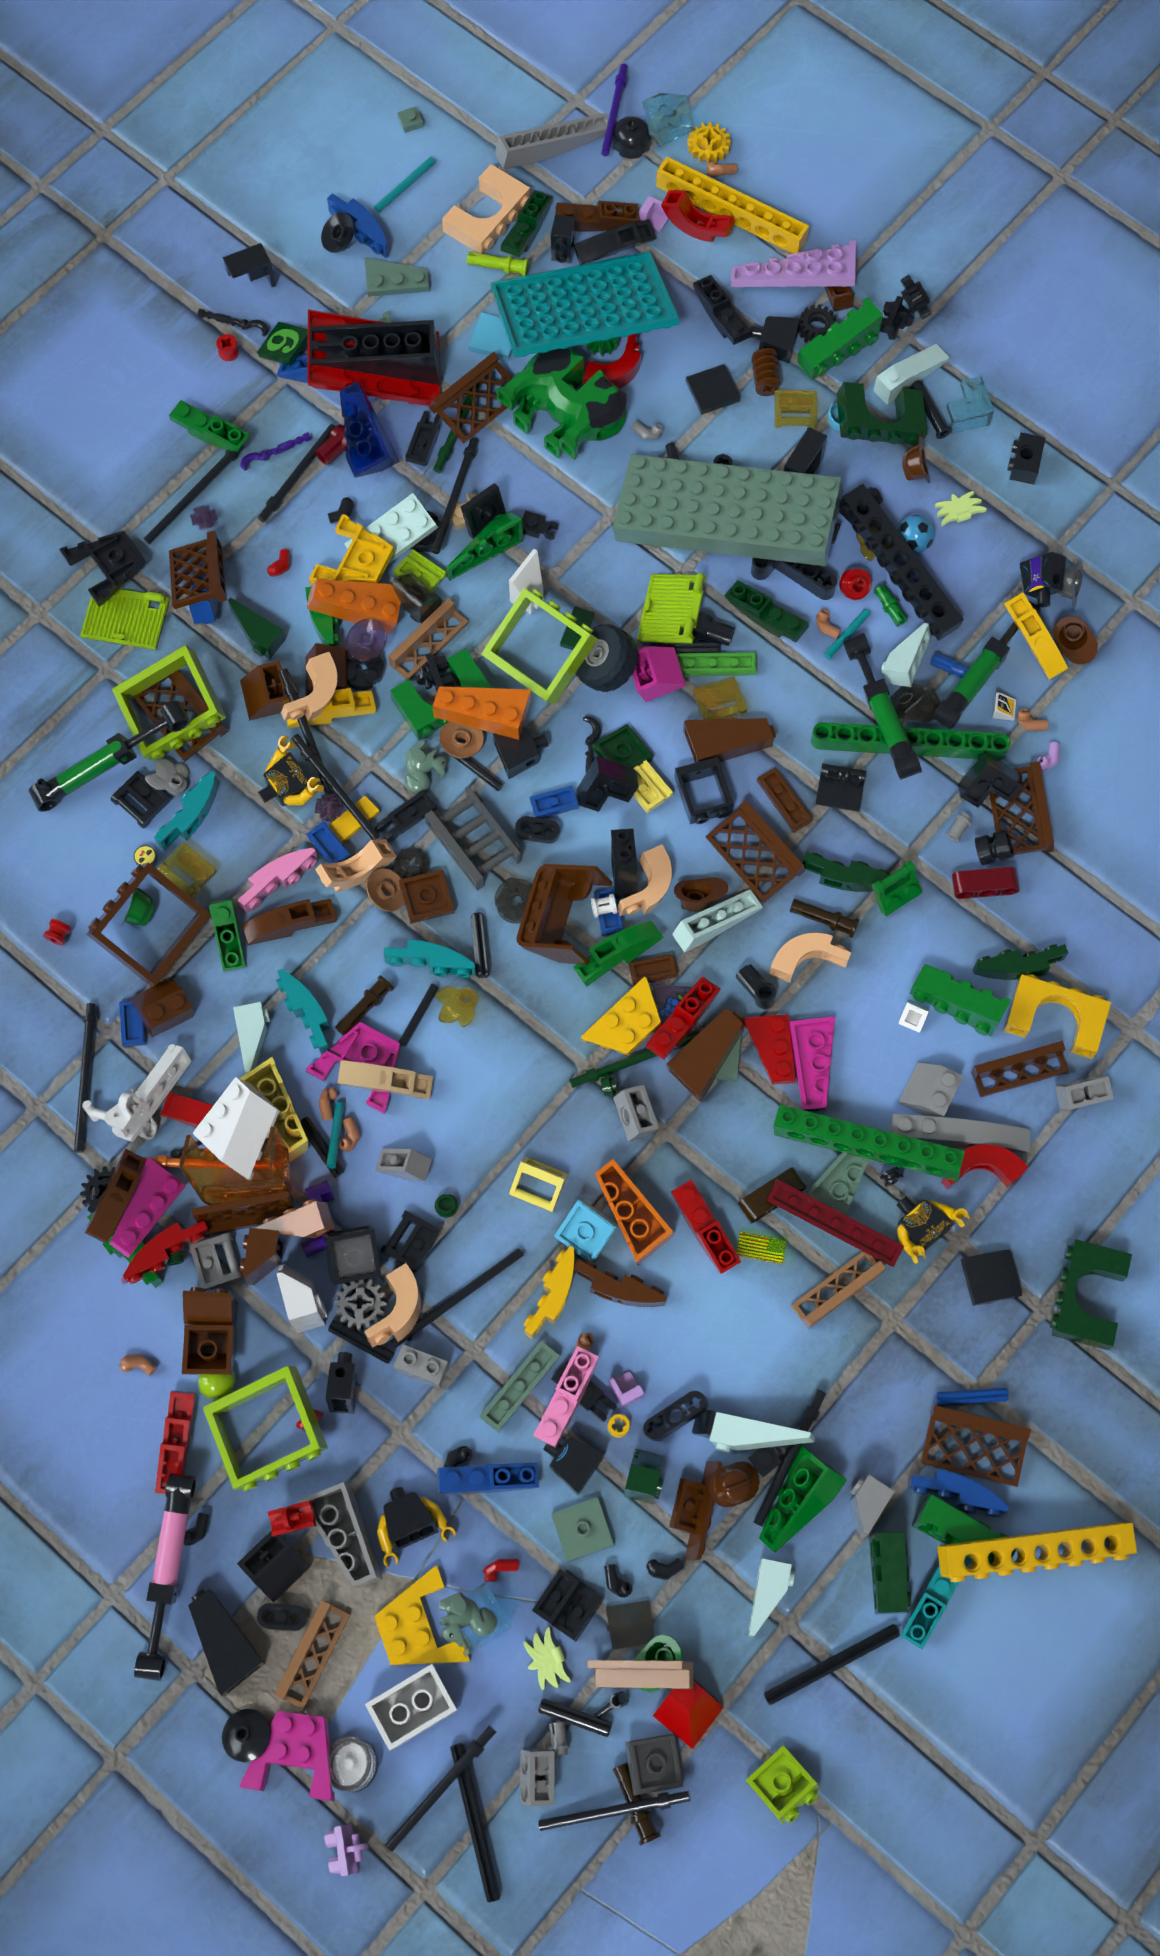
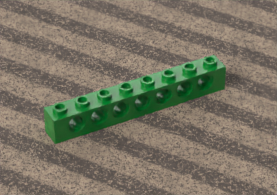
(868, 1143)

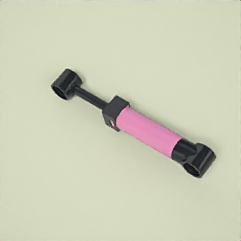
(164, 1585)

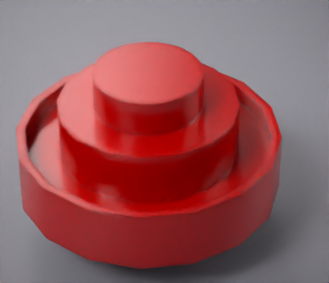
(855, 583)

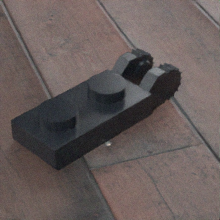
(423, 440)
(406, 815)
(590, 1397)

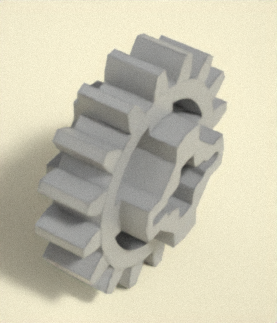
(370, 1304)

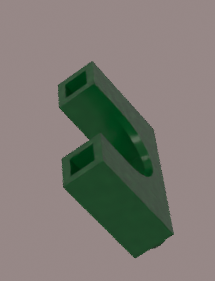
(859, 423)
(1070, 1320)

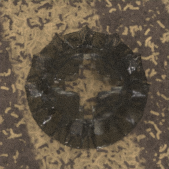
(401, 865)

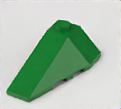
(497, 537)
(805, 1493)

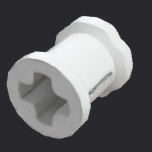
(603, 905)

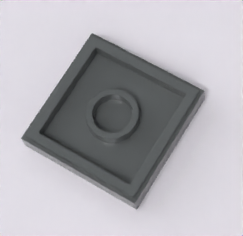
(654, 1764)

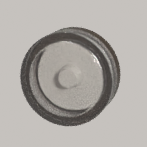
(352, 1764)

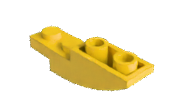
(1036, 636)
(342, 704)
(558, 1285)

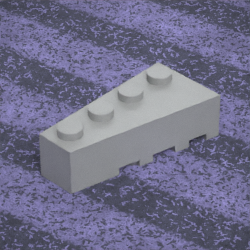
(345, 1533)

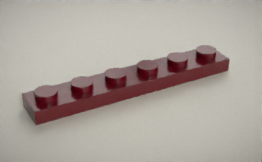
(834, 1223)

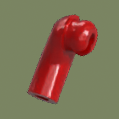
(281, 565)
(500, 1565)

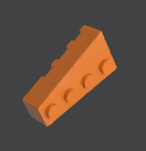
(355, 601)
(484, 708)
(636, 1217)

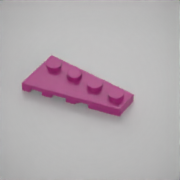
(812, 1057)
(148, 1203)

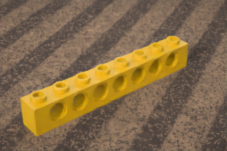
(723, 200)
(1119, 1534)

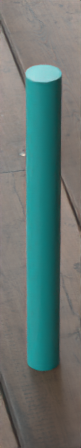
(404, 184)

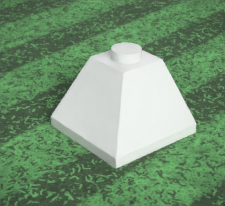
(527, 577)

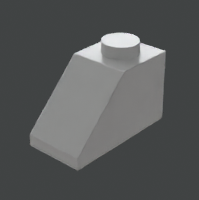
(404, 1164)

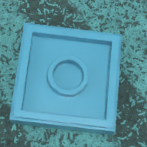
(490, 337)
(586, 1230)

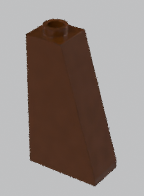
(727, 737)
(706, 1053)

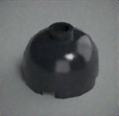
(631, 137)

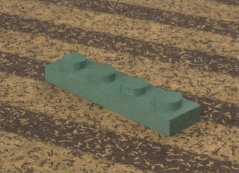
(519, 1386)

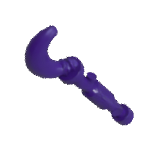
(280, 448)

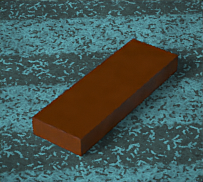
(784, 800)

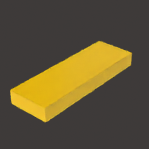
(347, 826)

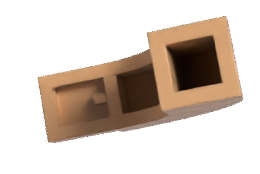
(324, 680)
(356, 869)
(658, 873)
(803, 948)
(405, 1312)

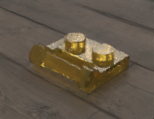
(795, 402)
(717, 695)
(192, 865)

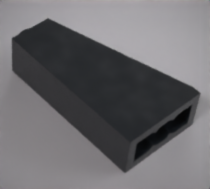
(223, 1642)

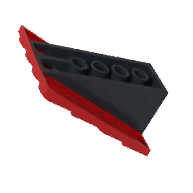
(386, 358)

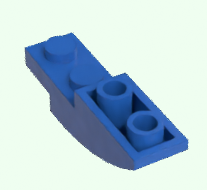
(367, 229)
(488, 1478)
(968, 1493)

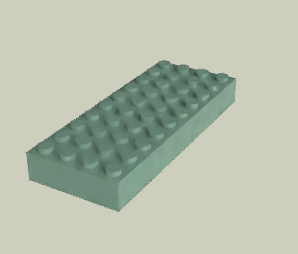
(728, 509)

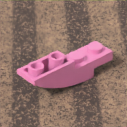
(283, 871)
(567, 1396)

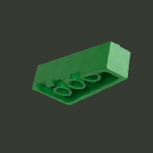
(841, 340)
(959, 1000)
(952, 1525)

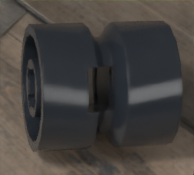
(994, 847)

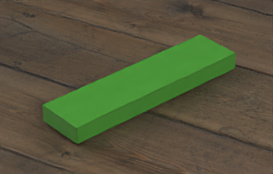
(717, 664)

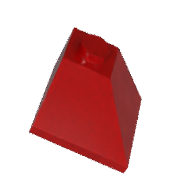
(688, 1713)

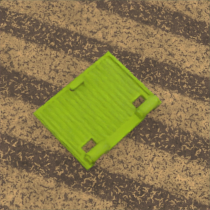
(671, 608)
(126, 617)

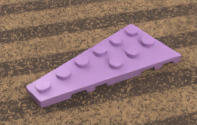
(801, 269)

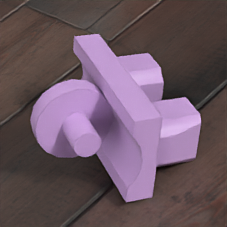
(348, 1850)

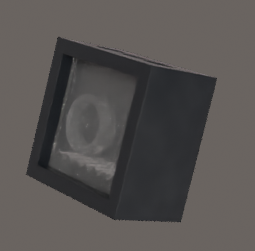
(352, 1254)

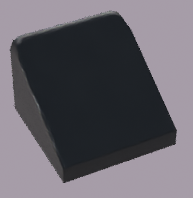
(704, 1423)

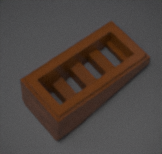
(837, 300)

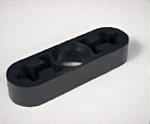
(663, 1430)

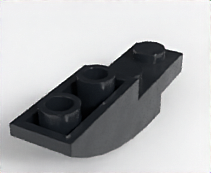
(614, 241)
(720, 311)

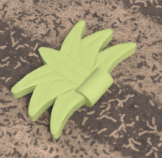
(959, 508)
(547, 1660)

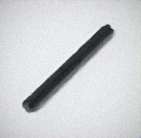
(831, 1664)
(476, 1827)

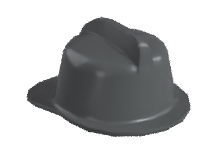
(1072, 583)

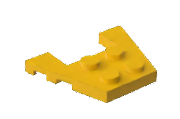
(364, 559)
(407, 1628)

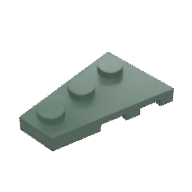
(394, 278)
(839, 1182)

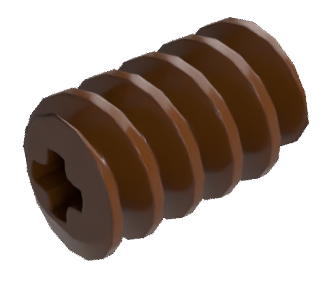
(765, 371)

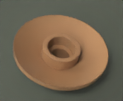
(454, 732)
(388, 882)

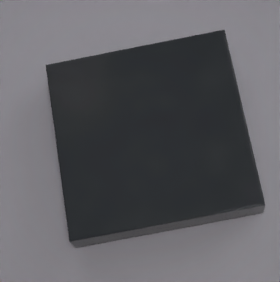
(712, 389)
(482, 509)

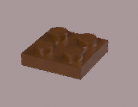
(426, 896)

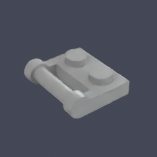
(209, 1265)

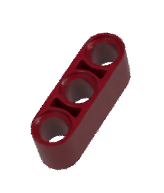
(985, 882)

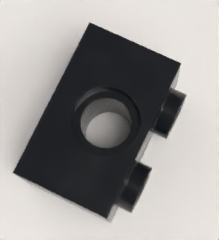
(563, 238)
(1026, 469)

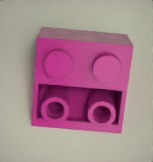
(657, 672)

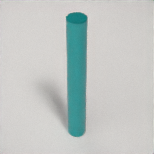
(849, 631)
(335, 1135)

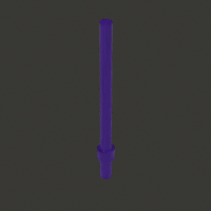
(620, 83)

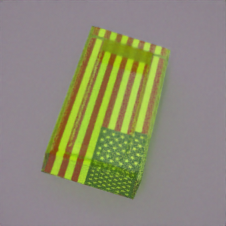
(761, 1248)

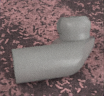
(647, 433)

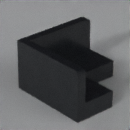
(250, 261)
(990, 776)
(604, 780)

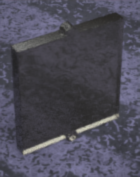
(630, 1624)

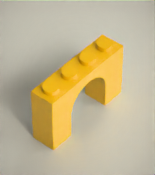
(1088, 1011)

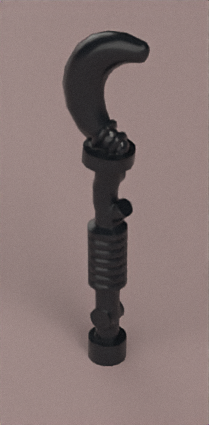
(228, 320)
(596, 732)

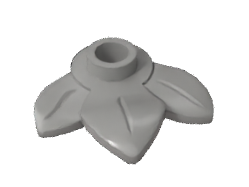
(167, 775)

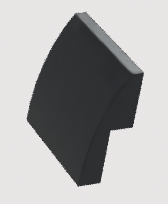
(991, 1277)
(568, 1605)

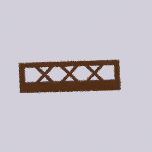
(1016, 1061)

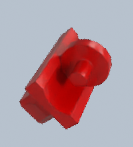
(292, 1518)

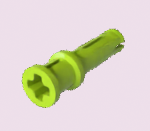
(508, 264)

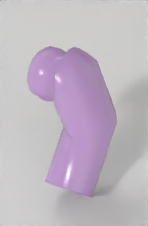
(1052, 758)

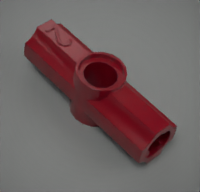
(333, 446)

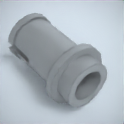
(959, 827)
(558, 1738)

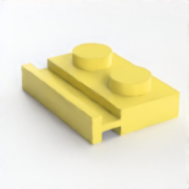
(651, 789)

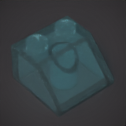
(668, 117)

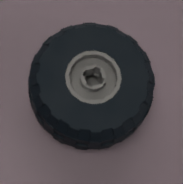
(610, 659)

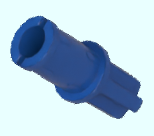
(949, 665)

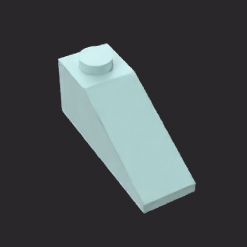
(906, 658)
(252, 1031)
(770, 1587)

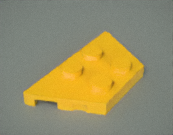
(627, 1022)

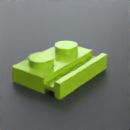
(422, 568)

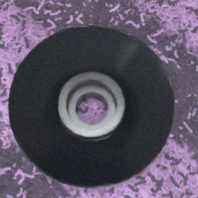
(337, 232)
(256, 1739)

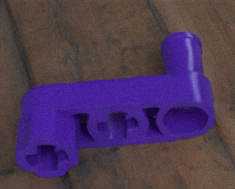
(323, 1194)

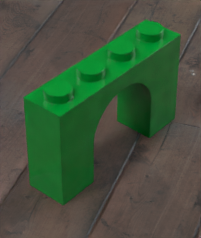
(420, 714)

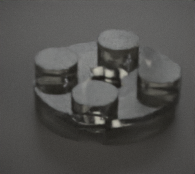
(504, 904)

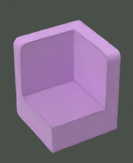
(652, 210)
(626, 1389)

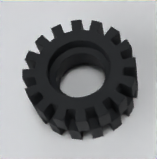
(811, 315)

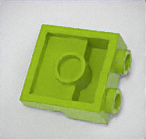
(783, 1785)

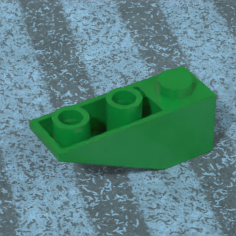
(227, 934)

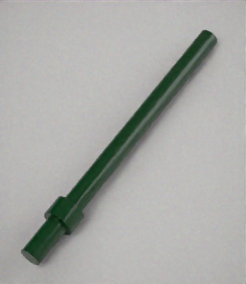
(445, 451)
(593, 1075)

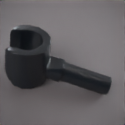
(613, 1704)

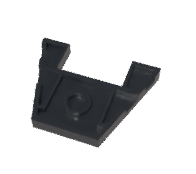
(115, 558)

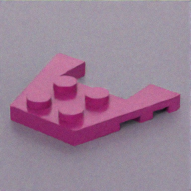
(363, 1046)
(299, 1743)

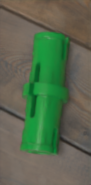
(890, 605)

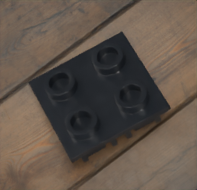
(840, 787)

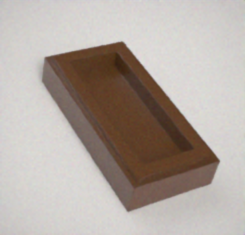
(653, 969)

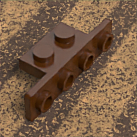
(693, 1511)

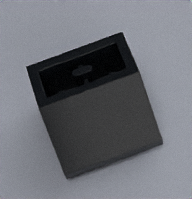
(273, 1565)

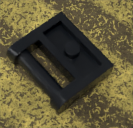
(146, 795)
(417, 1244)

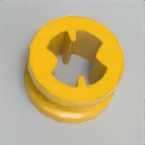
(625, 1429)

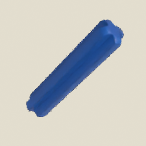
(972, 1396)

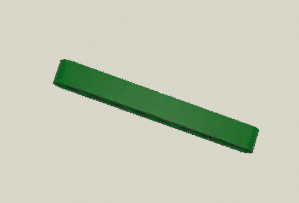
(918, 735)

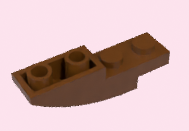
(602, 217)
(288, 918)
(116, 1196)
(627, 1292)

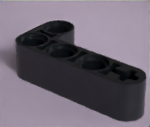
(821, 583)

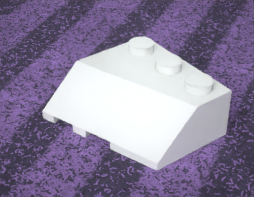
(238, 1126)
(301, 1300)

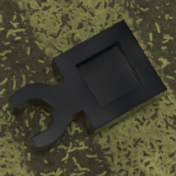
(535, 524)

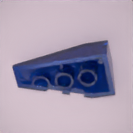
(366, 439)

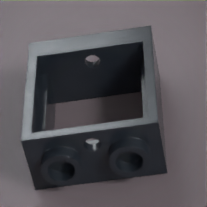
(807, 453)
(698, 771)
(623, 862)

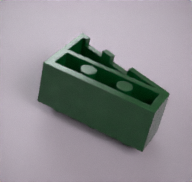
(643, 1477)
(889, 1573)

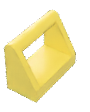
(543, 1172)

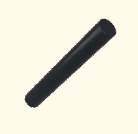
(485, 776)
(418, 1015)

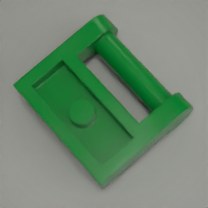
(899, 893)

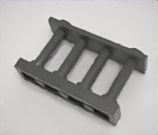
(463, 857)

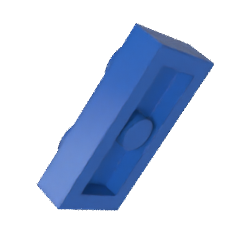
(554, 802)

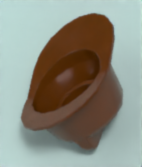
(915, 462)
(1075, 639)
(699, 893)
(734, 1484)

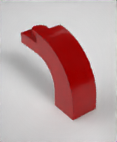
(692, 220)
(621, 371)
(993, 1158)

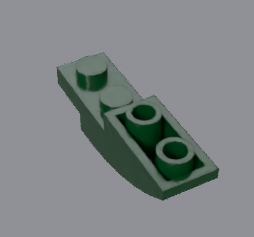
(528, 224)
(763, 612)
(834, 874)
(1011, 964)

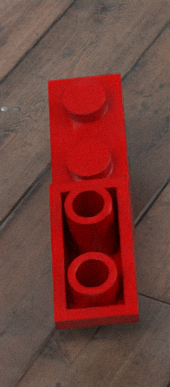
(683, 1018)
(705, 1227)
(154, 1253)

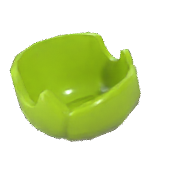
(216, 1386)

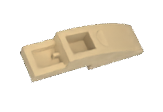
(385, 1079)

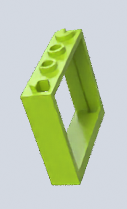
(570, 666)
(154, 674)
(290, 1462)

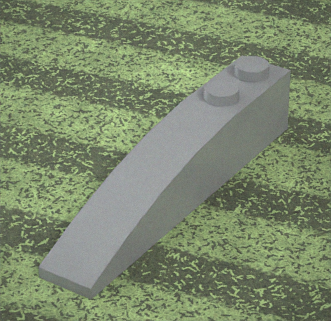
(549, 140)
(960, 1132)

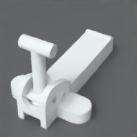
(134, 1111)

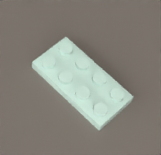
(402, 526)

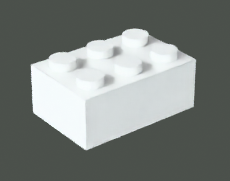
(411, 1707)

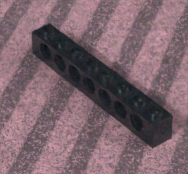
(900, 551)

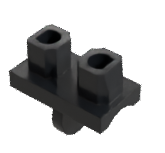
(898, 318)
(435, 665)

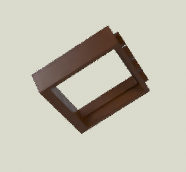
(112, 907)

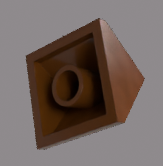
(340, 659)

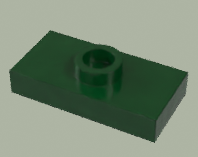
(570, 637)

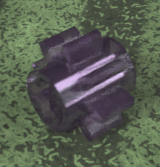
(203, 517)
(328, 807)

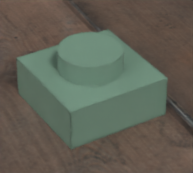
(410, 119)

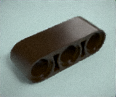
(755, 1204)

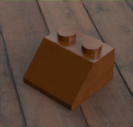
(162, 1007)
(209, 1349)

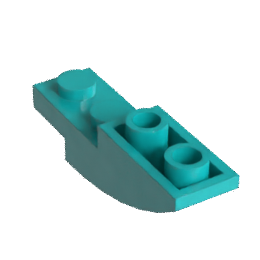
(196, 807)
(440, 959)
(304, 1003)
(929, 1608)

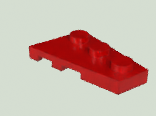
(773, 1043)

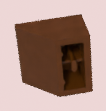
(264, 691)
(263, 1254)
(209, 1307)

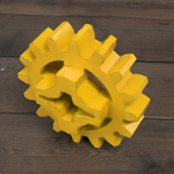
(719, 143)

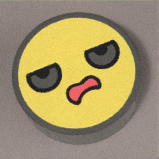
(145, 854)

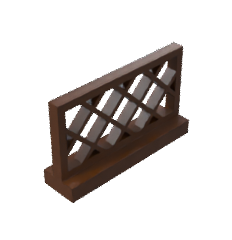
(462, 388)
(212, 568)
(190, 696)
(1039, 812)
(769, 838)
(242, 1213)
(980, 1424)

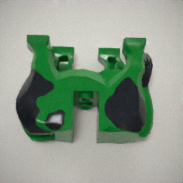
(550, 385)

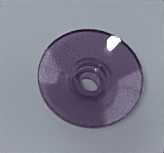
(361, 634)

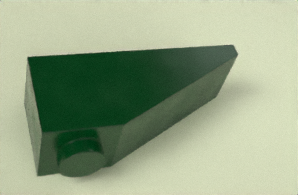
(260, 633)

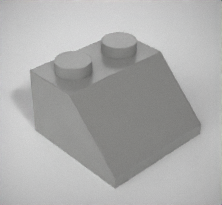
(930, 1089)
(868, 1503)

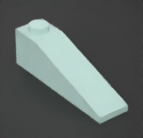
(908, 371)
(715, 920)
(746, 1434)

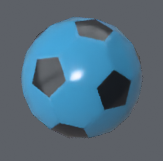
(917, 532)

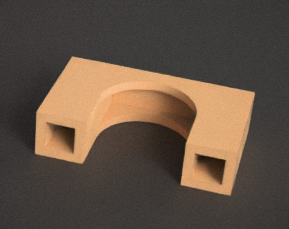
(481, 233)

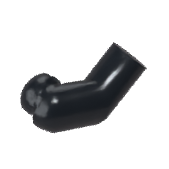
(664, 1571)
(616, 1584)

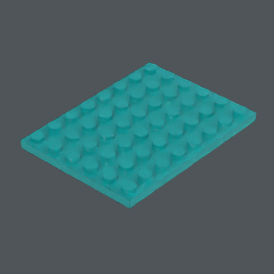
(583, 304)

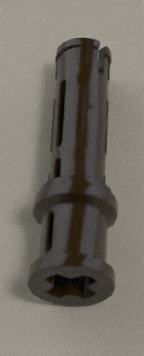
(834, 920)
(371, 998)
(641, 1819)

